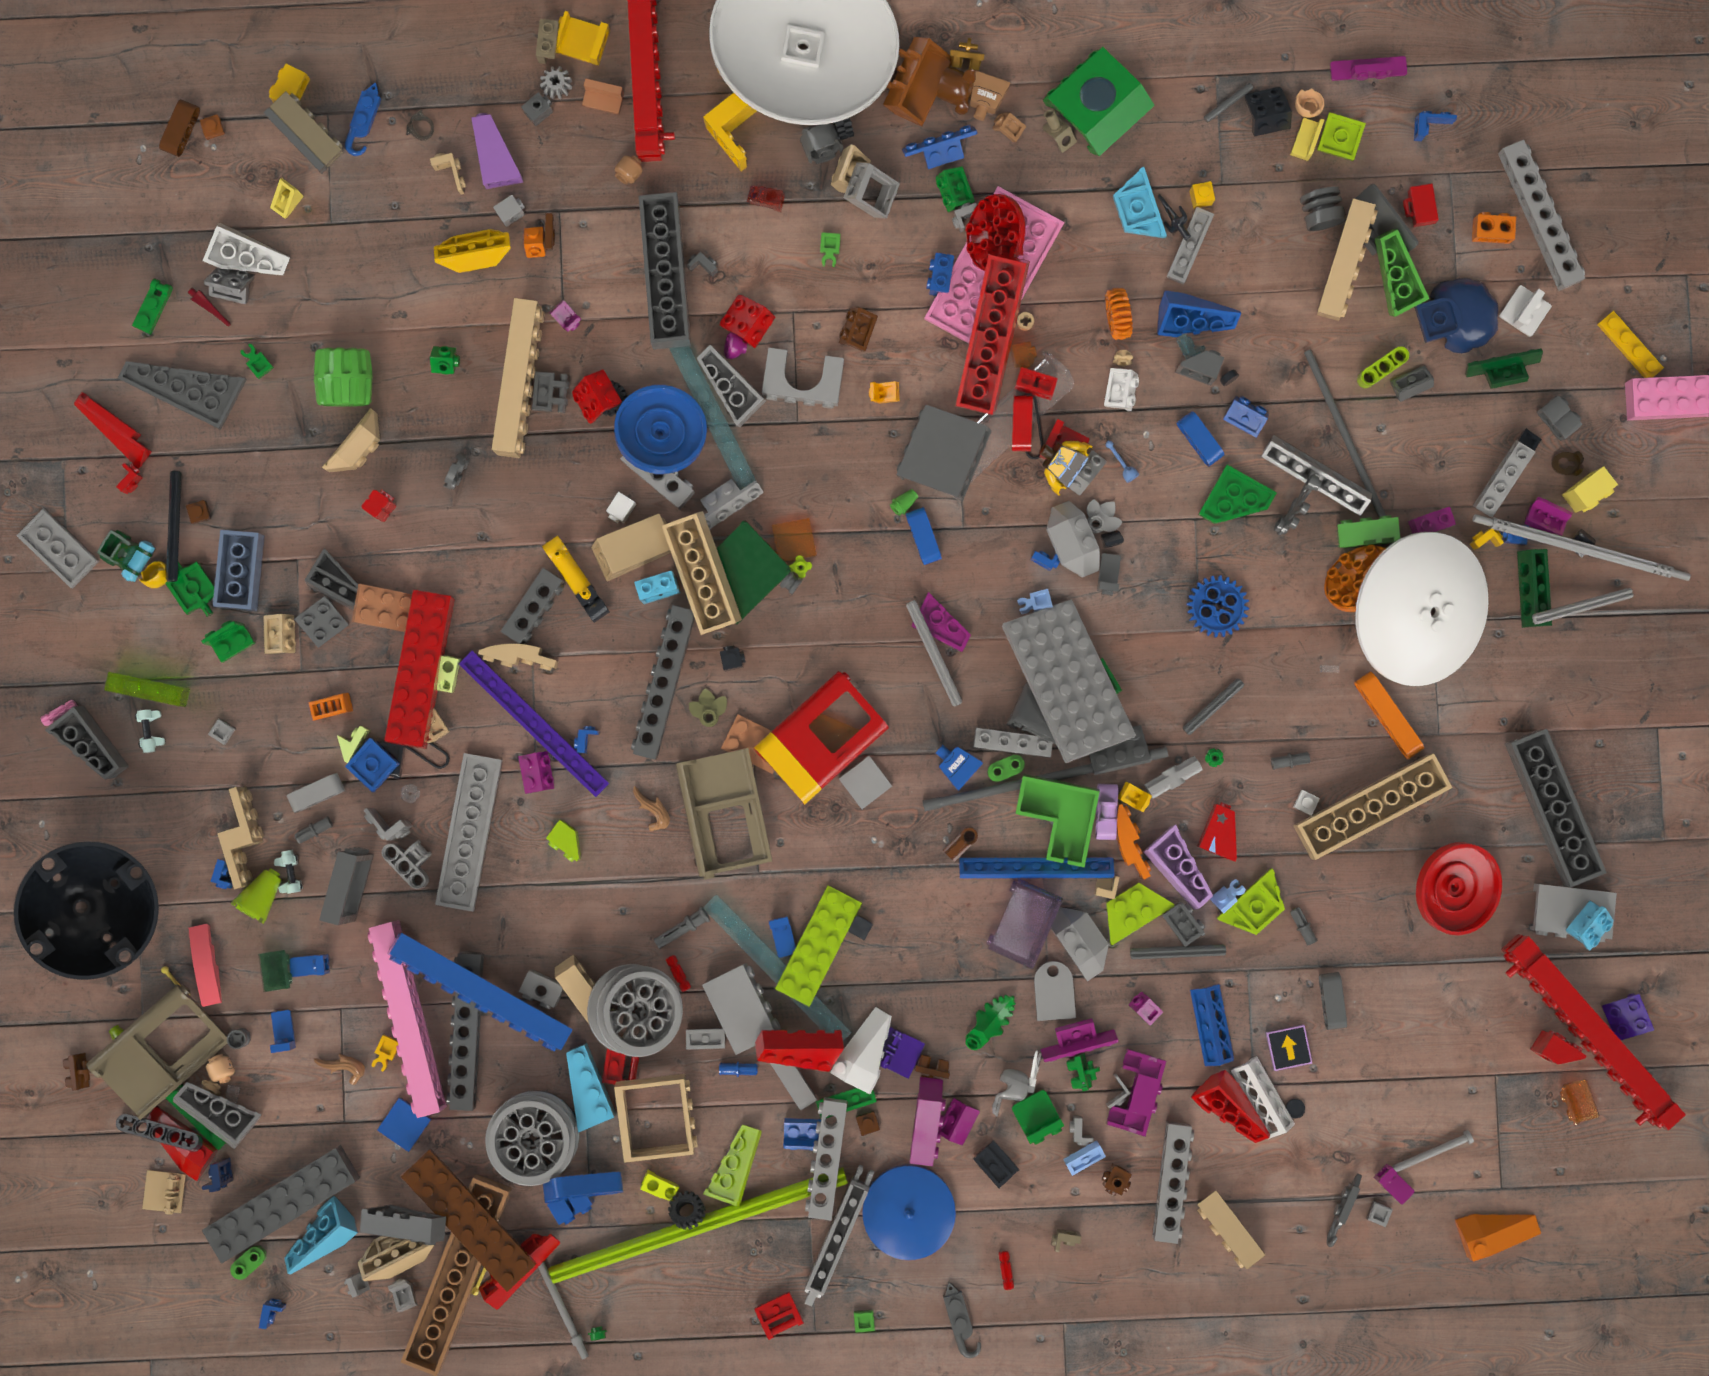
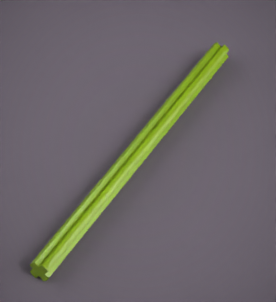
(674, 1234)

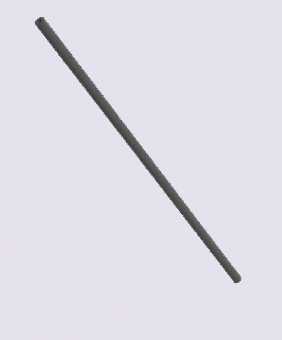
(1344, 432)

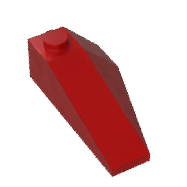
(1228, 1101)
(188, 1162)

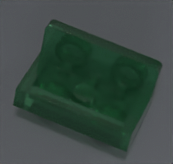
(275, 970)

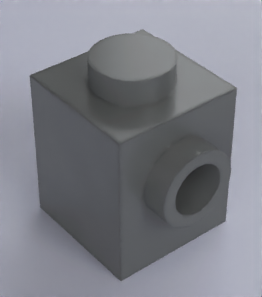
(537, 109)

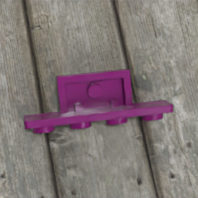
(1368, 68)
(1077, 1039)

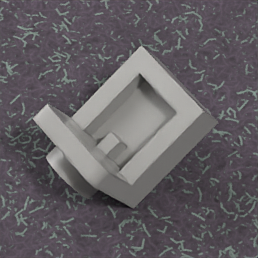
(961, 214)
(1076, 1128)
(403, 1294)

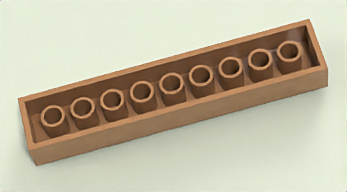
(450, 1289)

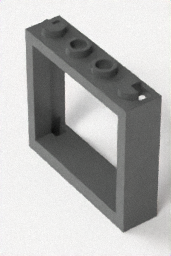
(346, 886)

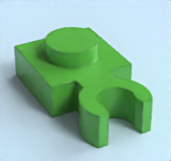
(829, 245)

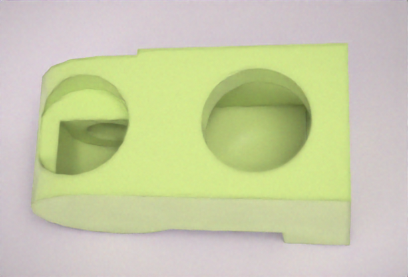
(448, 673)

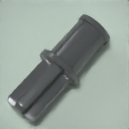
(1290, 760)
(313, 830)
(1303, 926)

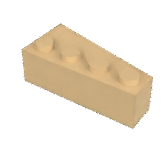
(576, 983)
(1231, 1230)

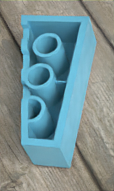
(589, 1093)

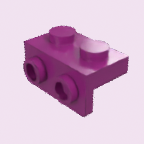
(1547, 516)
(536, 772)

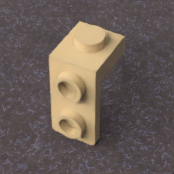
(444, 161)

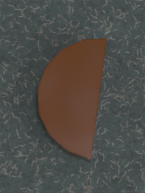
(549, 231)

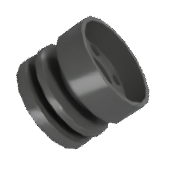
(1322, 205)

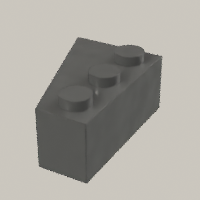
(332, 580)

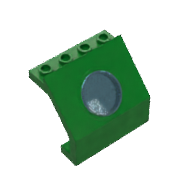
(1100, 100)

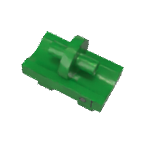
(1086, 1072)

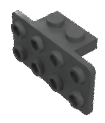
(1385, 220)

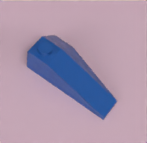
(1189, 314)

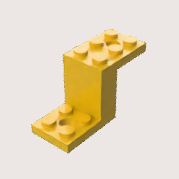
(725, 119)

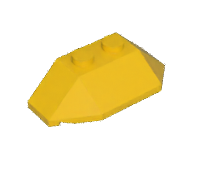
(473, 250)

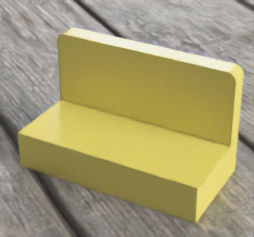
(1306, 138)

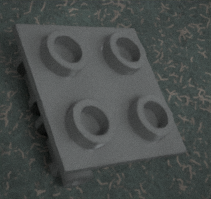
(321, 621)

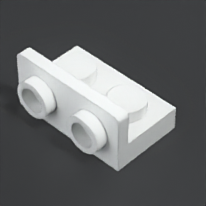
(1121, 389)

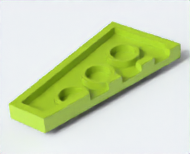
(733, 1173)

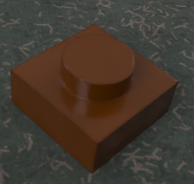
(198, 512)
(867, 1123)

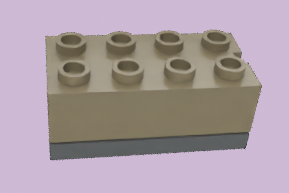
(304, 132)

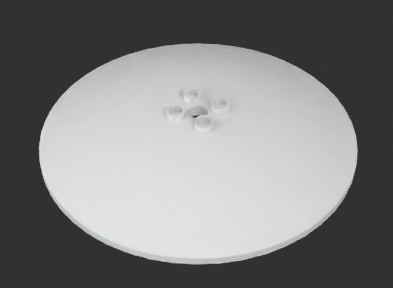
(839, 75)

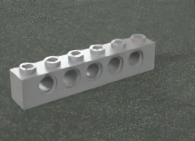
(1302, 466)
(824, 1209)
(1173, 1232)

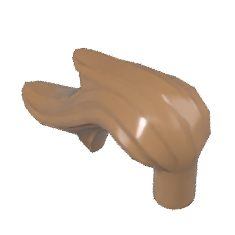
(656, 808)
(346, 1063)

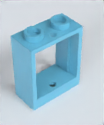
(650, 588)

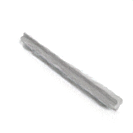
(1581, 606)
(934, 653)

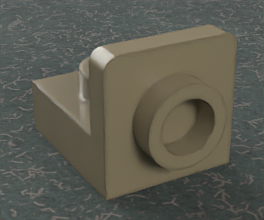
(1068, 1237)

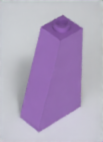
(494, 157)

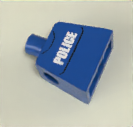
(957, 765)

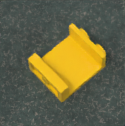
(581, 39)

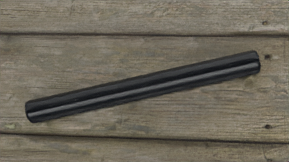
(173, 526)

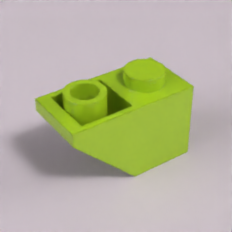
(566, 839)

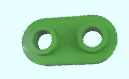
(1006, 768)
(247, 1263)

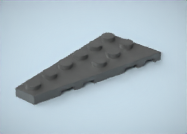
(194, 392)

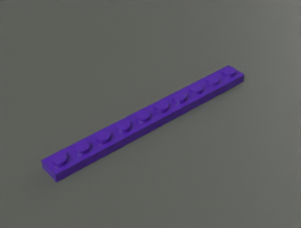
(534, 723)

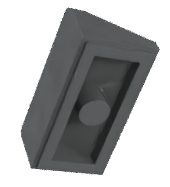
(1412, 383)

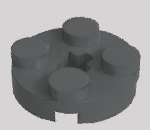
(453, 476)

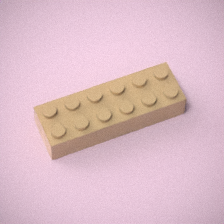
(1345, 262)
(701, 573)

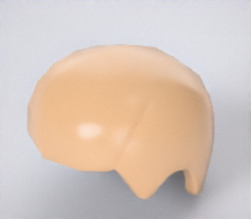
(1309, 103)

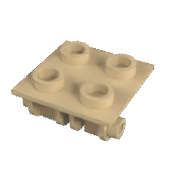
(164, 1191)

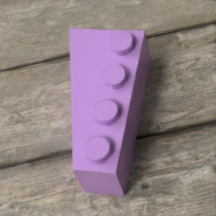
(1175, 862)

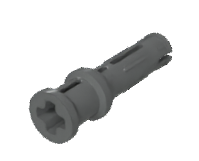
(690, 923)

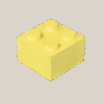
(1590, 490)

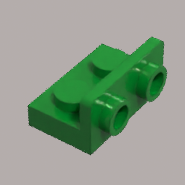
(954, 188)

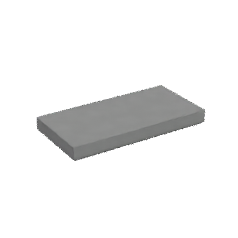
(57, 548)

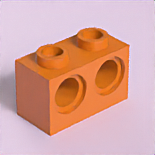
(1494, 233)

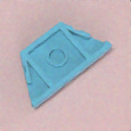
(1138, 207)

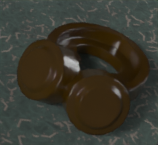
(1576, 457)

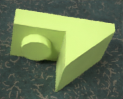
(350, 748)

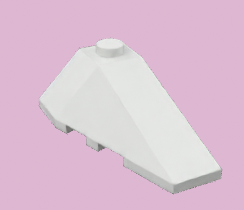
(862, 1055)

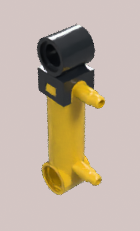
(575, 579)

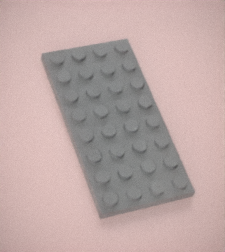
(1068, 681)

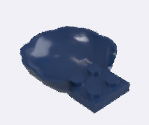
(1460, 313)

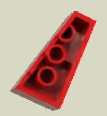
(800, 1048)

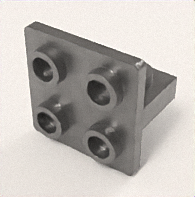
(229, 284)

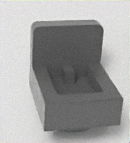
(707, 263)

